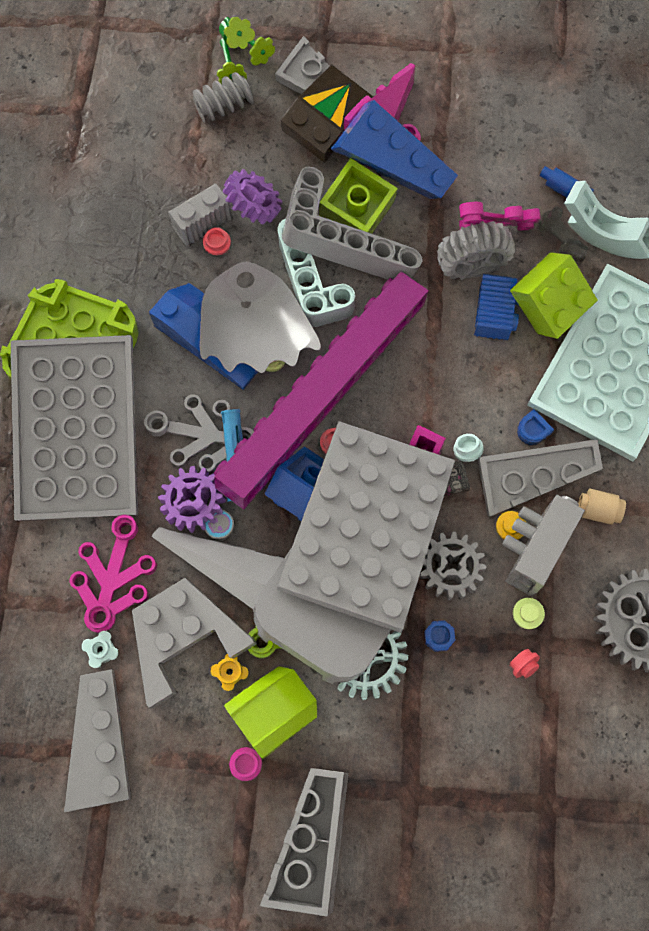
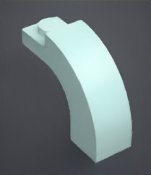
(605, 229)

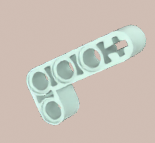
(315, 294)

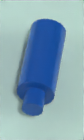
(559, 180)

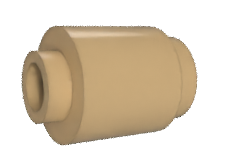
(602, 506)

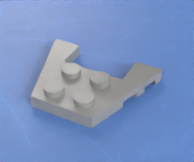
(175, 623)

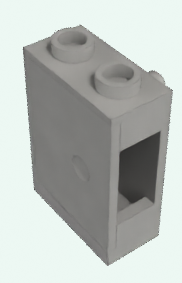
(544, 542)

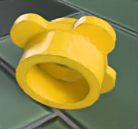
(220, 671)

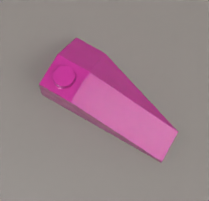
(391, 97)

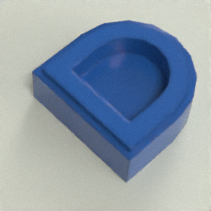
(533, 428)

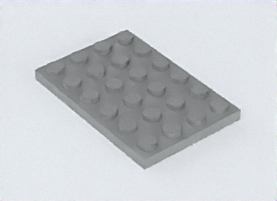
(73, 428)
(367, 527)

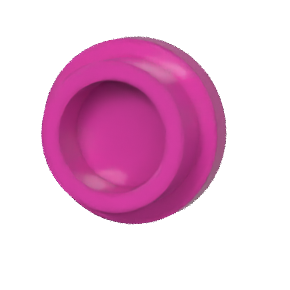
(245, 764)

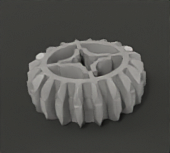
(476, 250)

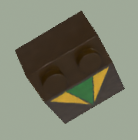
(320, 111)

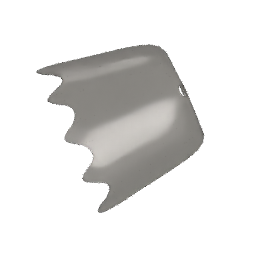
(255, 335)

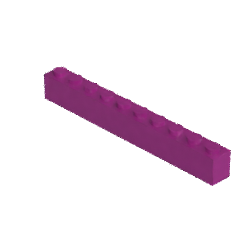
(319, 391)

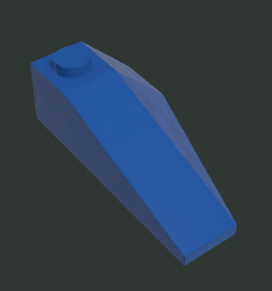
(180, 319)

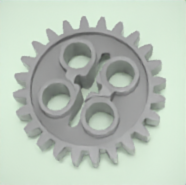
(618, 625)

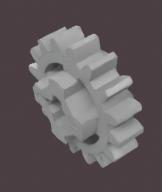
(460, 574)

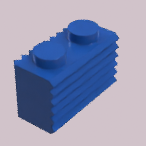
(496, 307)

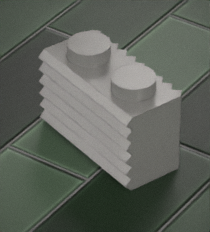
(200, 214)

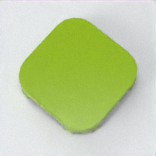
(70, 313)

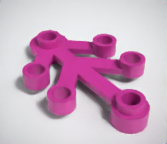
(514, 216)
(112, 578)

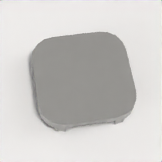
(318, 636)

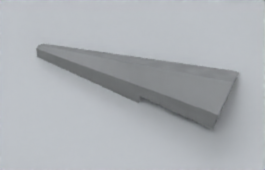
(232, 567)

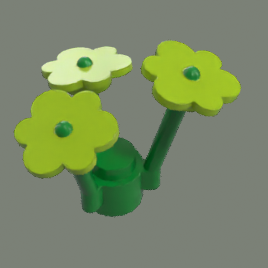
(238, 33)

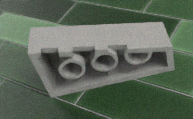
(311, 849)

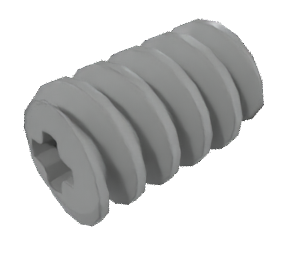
(222, 96)

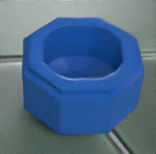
(439, 636)

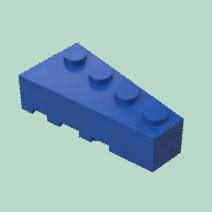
(391, 150)

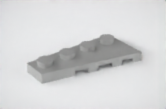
(526, 474)
(98, 753)

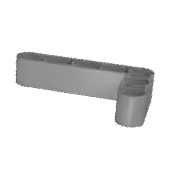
(340, 242)

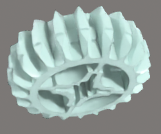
(381, 656)

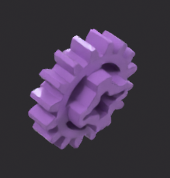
(252, 196)
(180, 509)

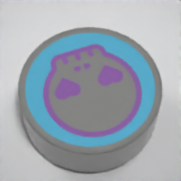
(222, 528)

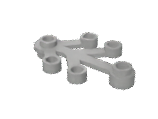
(205, 435)

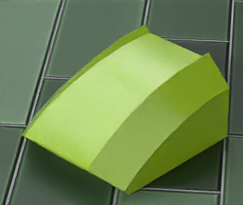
(273, 710)

